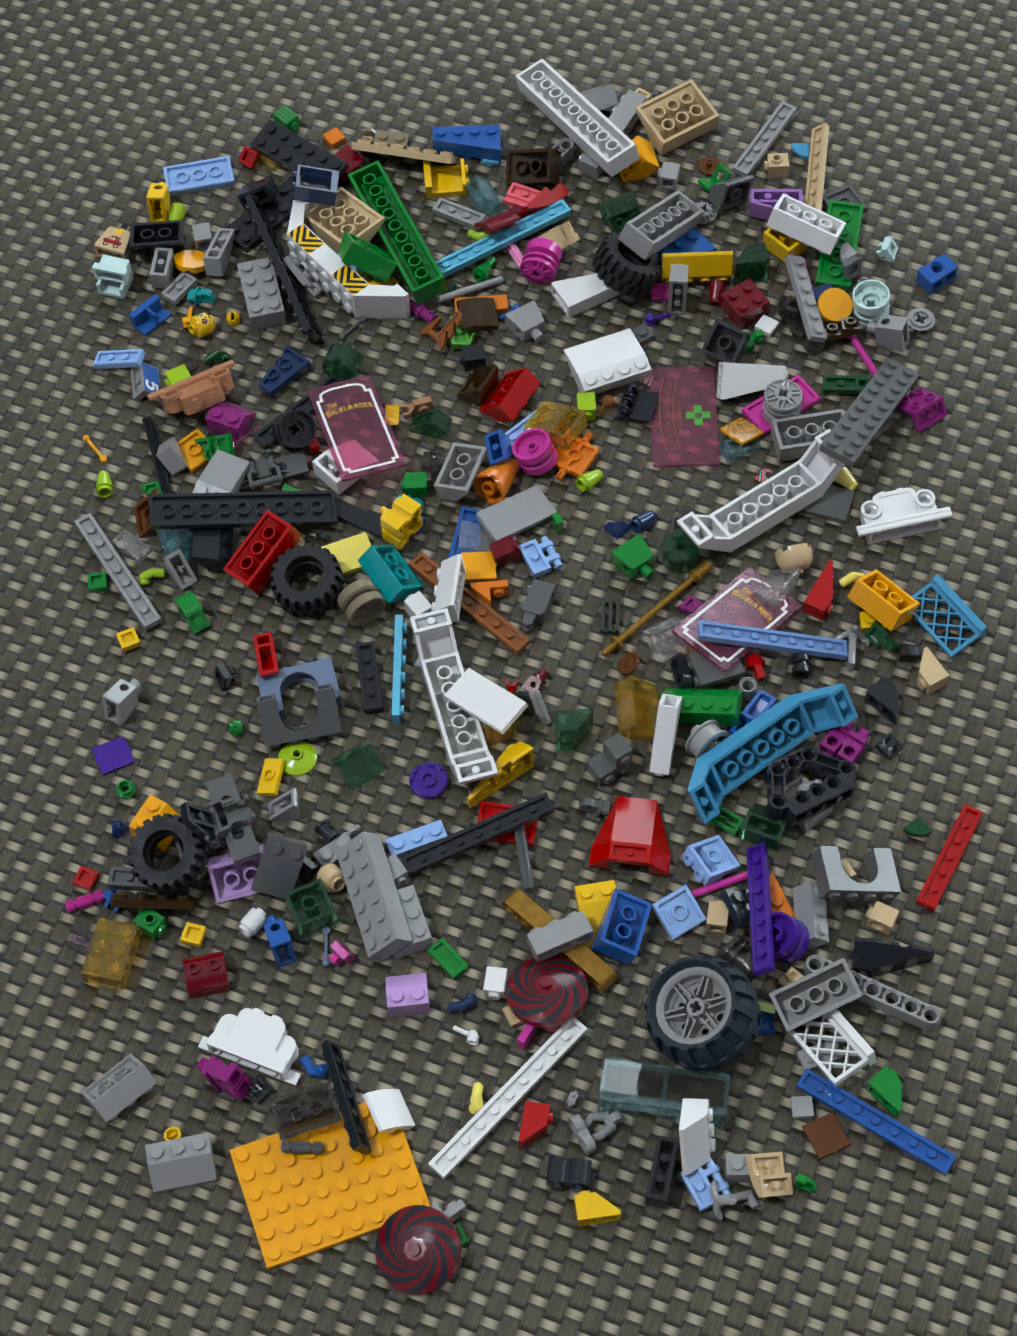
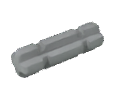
(540, 707)

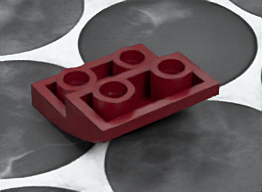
(497, 221)

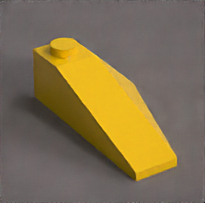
(510, 765)

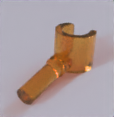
(607, 401)

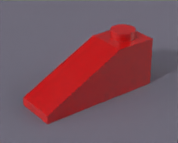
(820, 598)

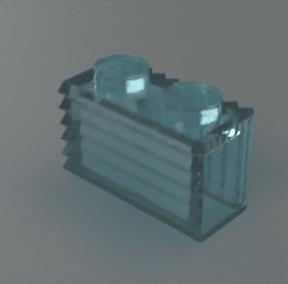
(483, 195)

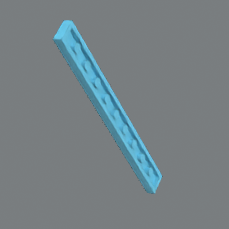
(500, 240)

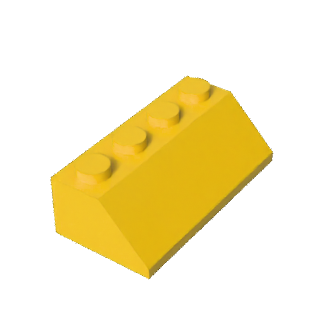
(702, 265)

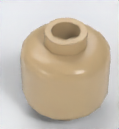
(331, 877)

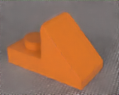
(490, 589)

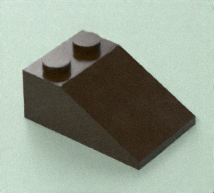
(533, 167)

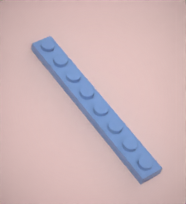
(771, 639)

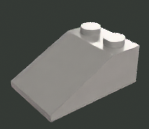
(222, 474)

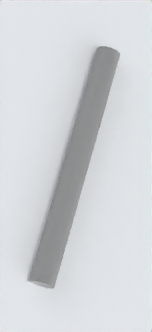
(469, 289)

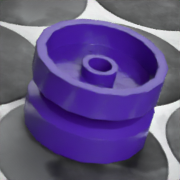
(789, 937)

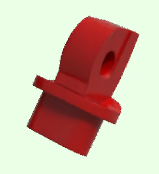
(755, 663)

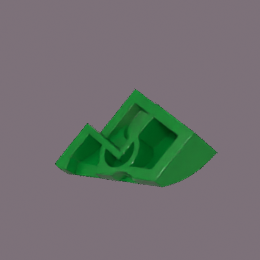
(212, 443)

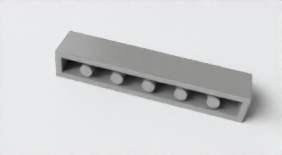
(622, 116)

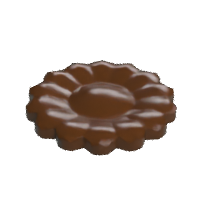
(708, 165)
(628, 663)

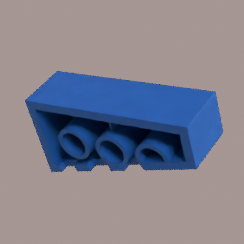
(469, 141)

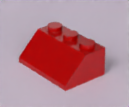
(510, 395)

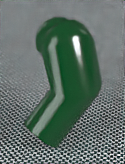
(218, 355)

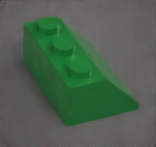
(366, 257)

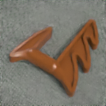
(446, 331)

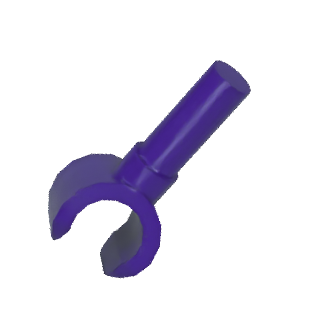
(652, 320)

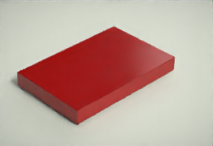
(489, 809)

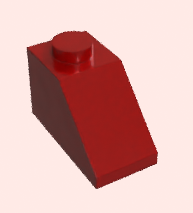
(534, 1122)

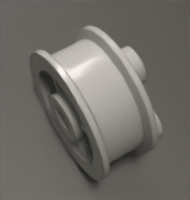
(705, 737)

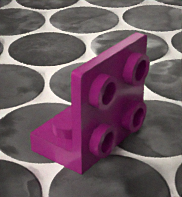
(923, 407)

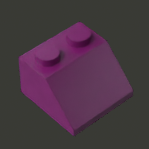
(229, 418)

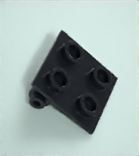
(637, 404)

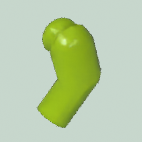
(477, 235)
(151, 573)

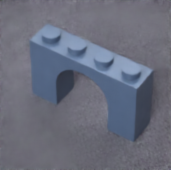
(315, 672)

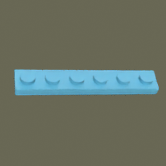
(398, 676)

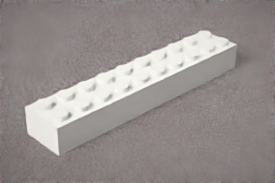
(577, 117)

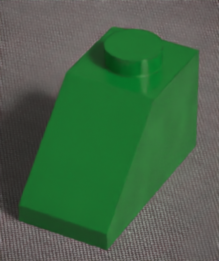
(887, 1090)

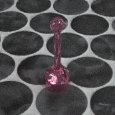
(235, 442)

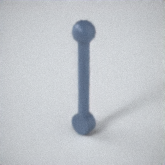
(326, 931)

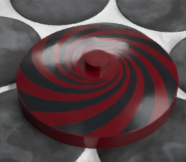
(547, 992)
(418, 1250)

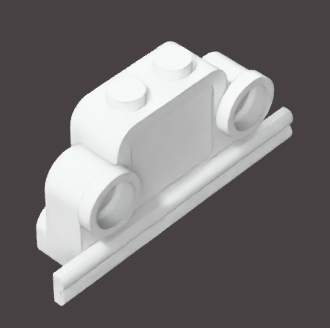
(900, 515)
(256, 1043)

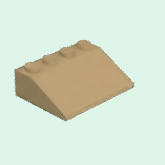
(677, 116)
(348, 215)

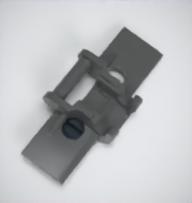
(270, 470)
(238, 815)

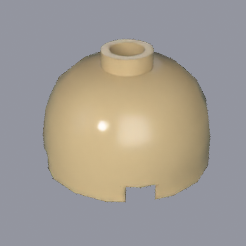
(795, 556)

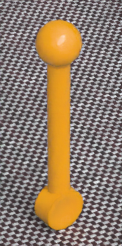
(103, 458)

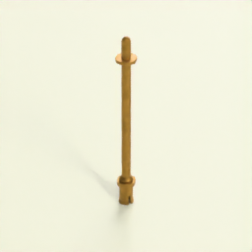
(695, 575)

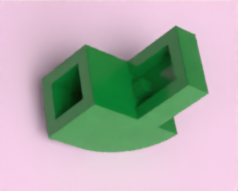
(191, 610)

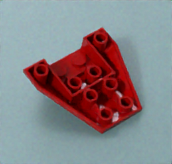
(632, 836)

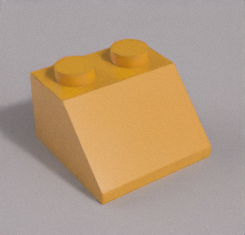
(152, 807)

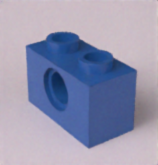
(936, 273)

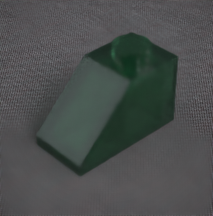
(431, 423)

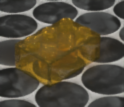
(111, 953)

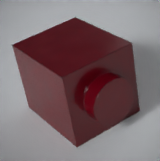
(505, 550)

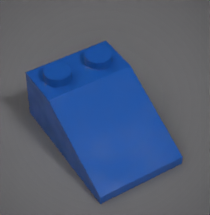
(622, 927)

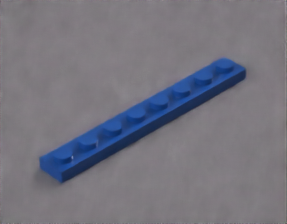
(876, 1122)

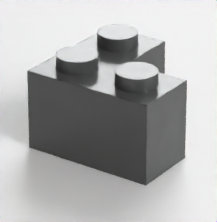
(612, 761)

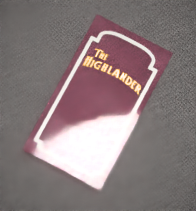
(356, 428)
(735, 606)

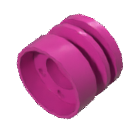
(541, 260)

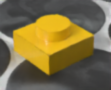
(865, 621)
(128, 639)
(193, 934)

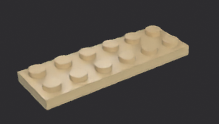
(410, 152)

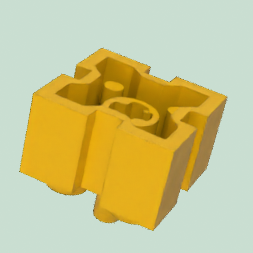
(401, 521)

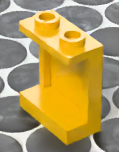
(445, 180)

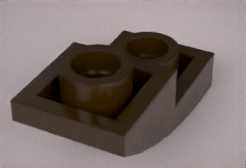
(847, 327)

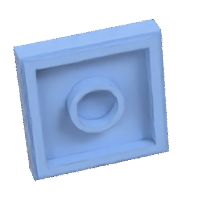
(678, 912)

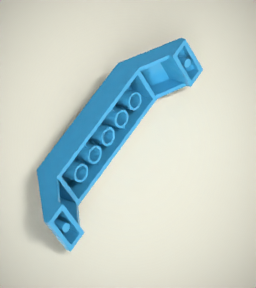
(763, 741)

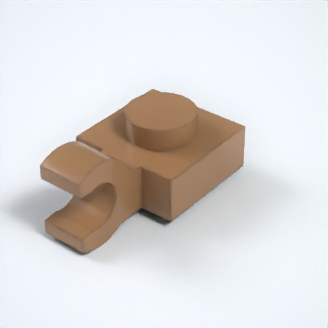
(418, 406)

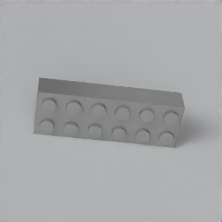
(660, 225)
(374, 896)

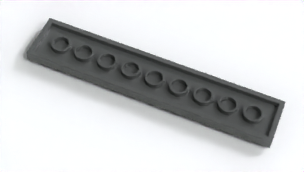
(869, 412)

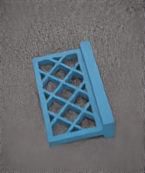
(959, 610)

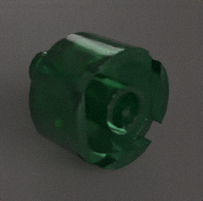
(342, 361)
(679, 552)

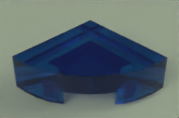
(617, 529)

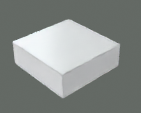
(767, 325)

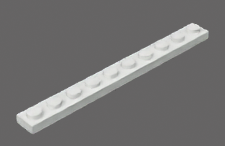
(507, 1098)

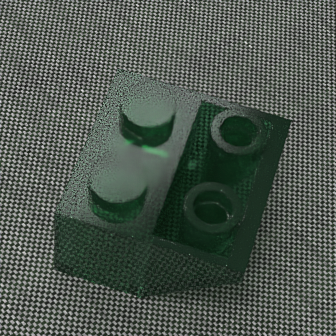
(619, 210)
(759, 828)

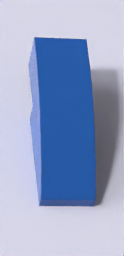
(759, 704)

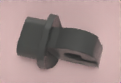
(597, 807)

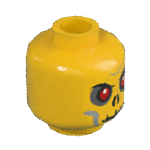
(201, 325)

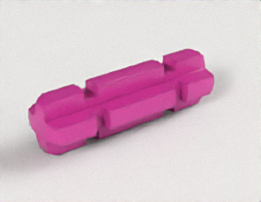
(84, 901)

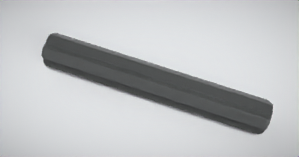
(524, 859)

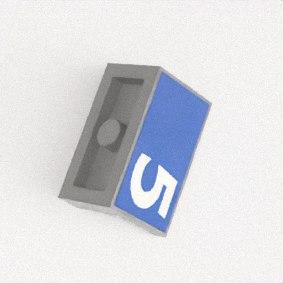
(144, 381)

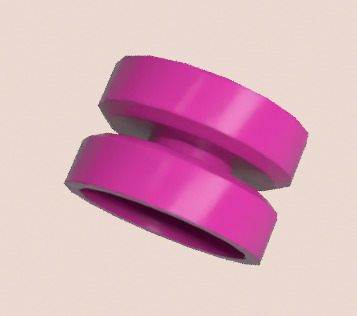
(535, 451)

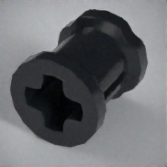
(326, 831)

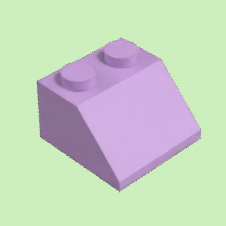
(407, 994)

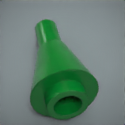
(482, 272)

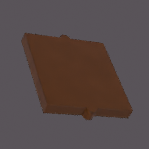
(826, 1135)

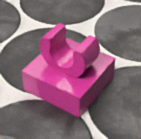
(341, 953)

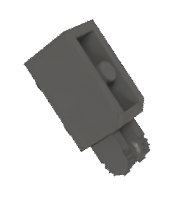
(537, 604)

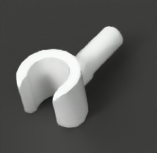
(472, 1035)

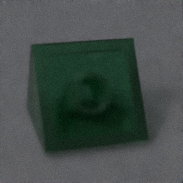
(359, 764)

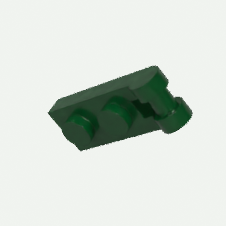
(844, 384)

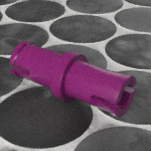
(422, 312)

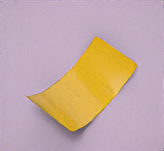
(392, 414)

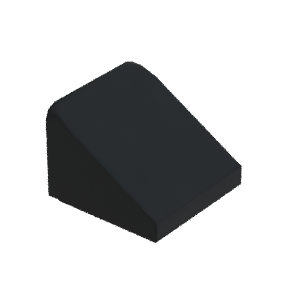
(908, 653)

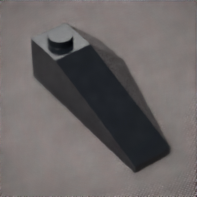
(875, 958)

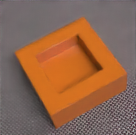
(334, 138)

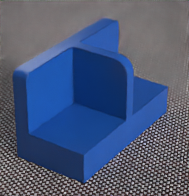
(149, 315)

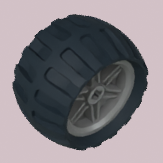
(726, 1038)

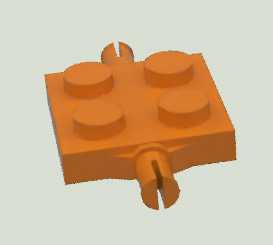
(577, 458)

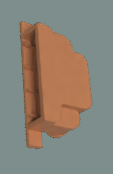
(196, 391)

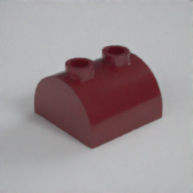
(206, 975)

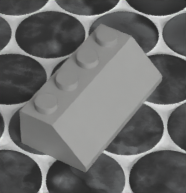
(815, 994)

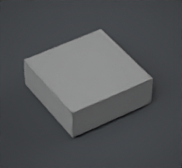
(802, 1107)

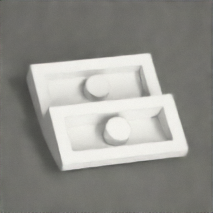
(389, 1110)

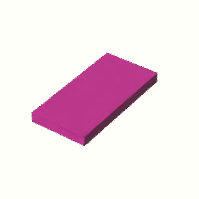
(753, 411)

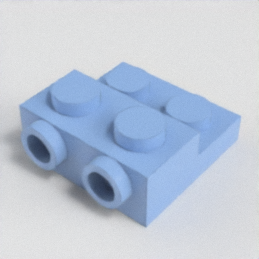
(710, 860)

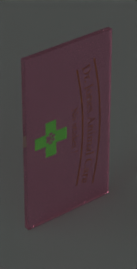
(684, 417)

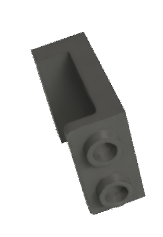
(707, 674)

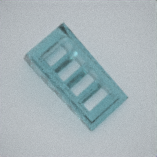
(730, 453)

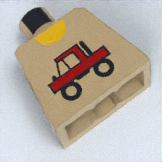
(114, 242)

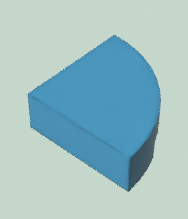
(801, 150)

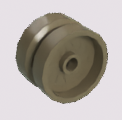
(361, 602)

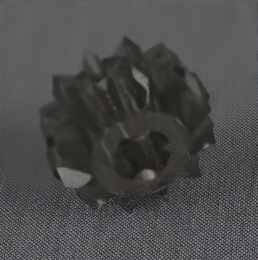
(789, 310)

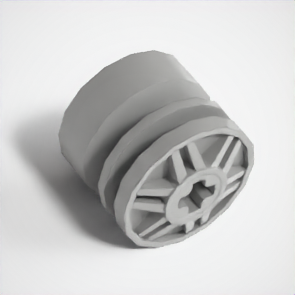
(781, 400)

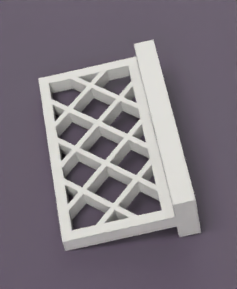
(848, 1035)

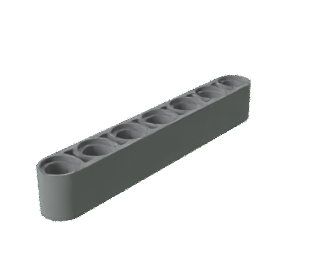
(885, 992)

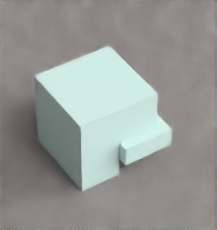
(113, 276)

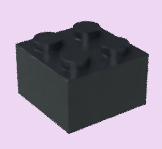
(725, 342)

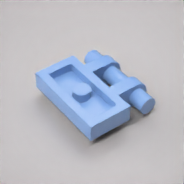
(535, 558)
(699, 1185)

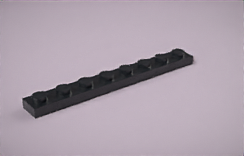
(477, 834)

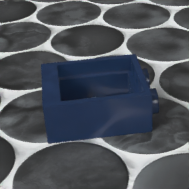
(315, 176)

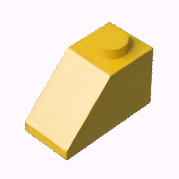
(594, 1209)

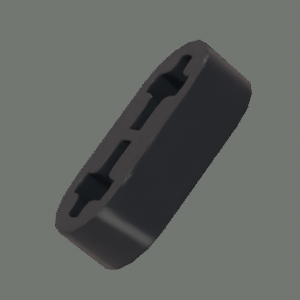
(681, 671)

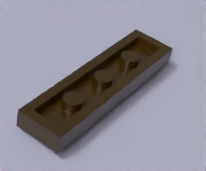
(158, 901)

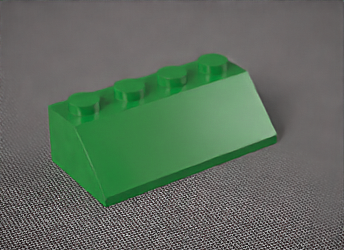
(707, 705)

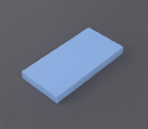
(199, 176)

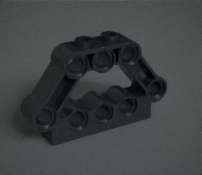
(819, 797)

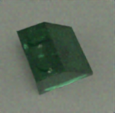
(752, 264)
(572, 727)

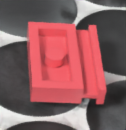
(519, 195)

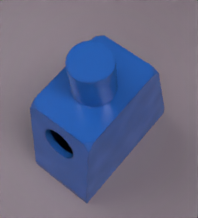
(277, 936)

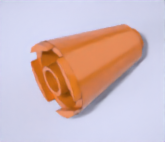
(496, 480)

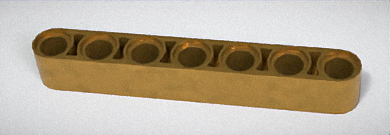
(533, 916)

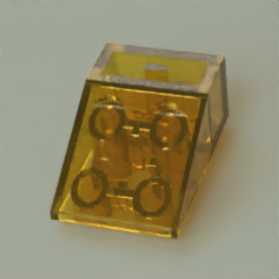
(560, 421)

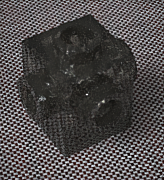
(433, 463)

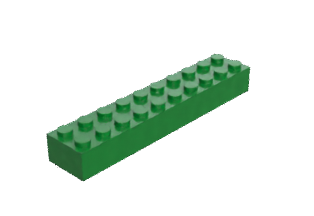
(399, 233)

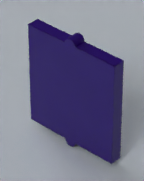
(113, 755)

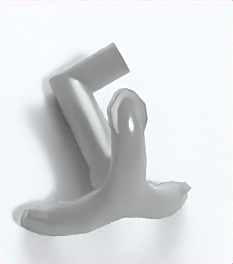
(853, 635)
(730, 1199)

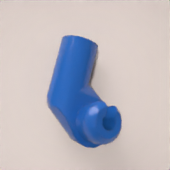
(314, 1070)

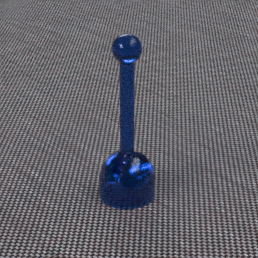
(118, 828)

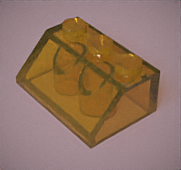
(636, 707)

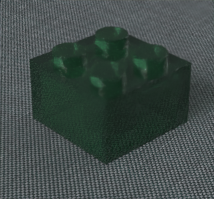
(310, 907)

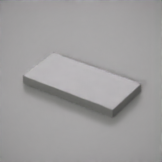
(516, 513)

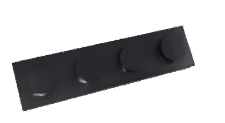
(369, 677)

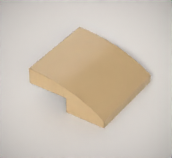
(768, 1174)

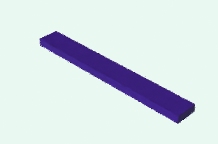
(760, 909)

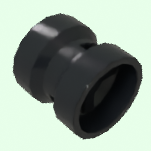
(801, 665)

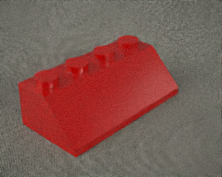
(260, 549)

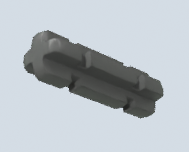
(302, 1147)

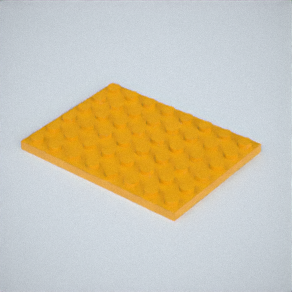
(324, 1198)

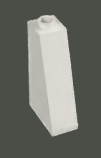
(581, 293)
(745, 378)
(665, 734)

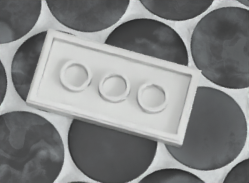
(485, 700)

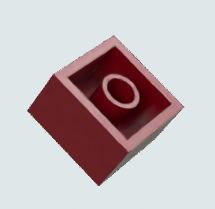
(744, 304)

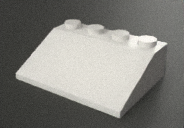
(608, 362)

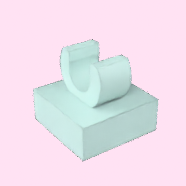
(888, 249)

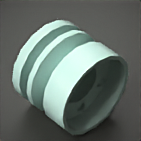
(870, 301)

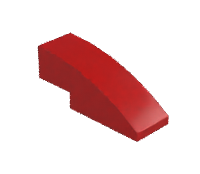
(545, 199)
(266, 654)

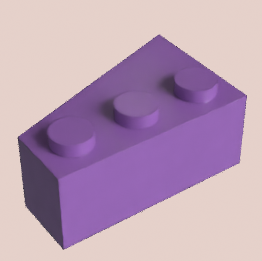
(764, 200)

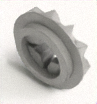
(710, 213)
(922, 314)

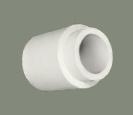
(252, 922)

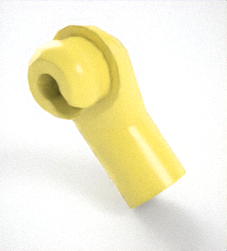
(849, 578)
(476, 1098)

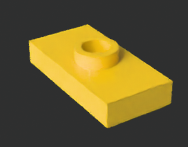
(270, 777)

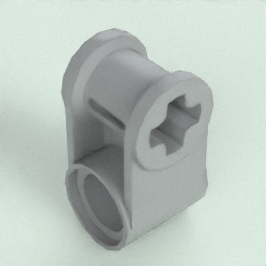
(566, 147)

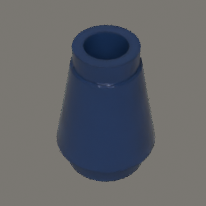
(643, 521)

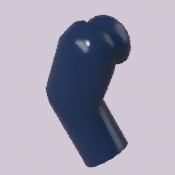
(469, 1002)

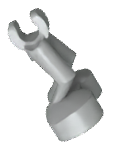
(581, 1131)

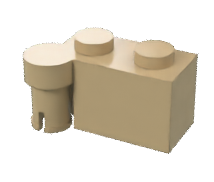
(562, 235)

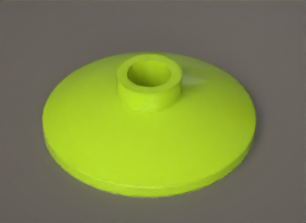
(298, 765)

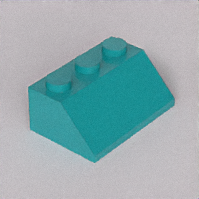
(389, 572)

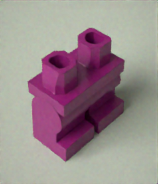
(844, 743)
(225, 1078)

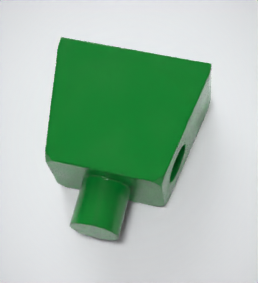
(634, 558)

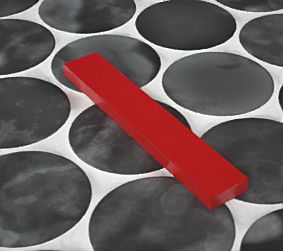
(949, 857)

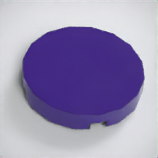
(428, 780)

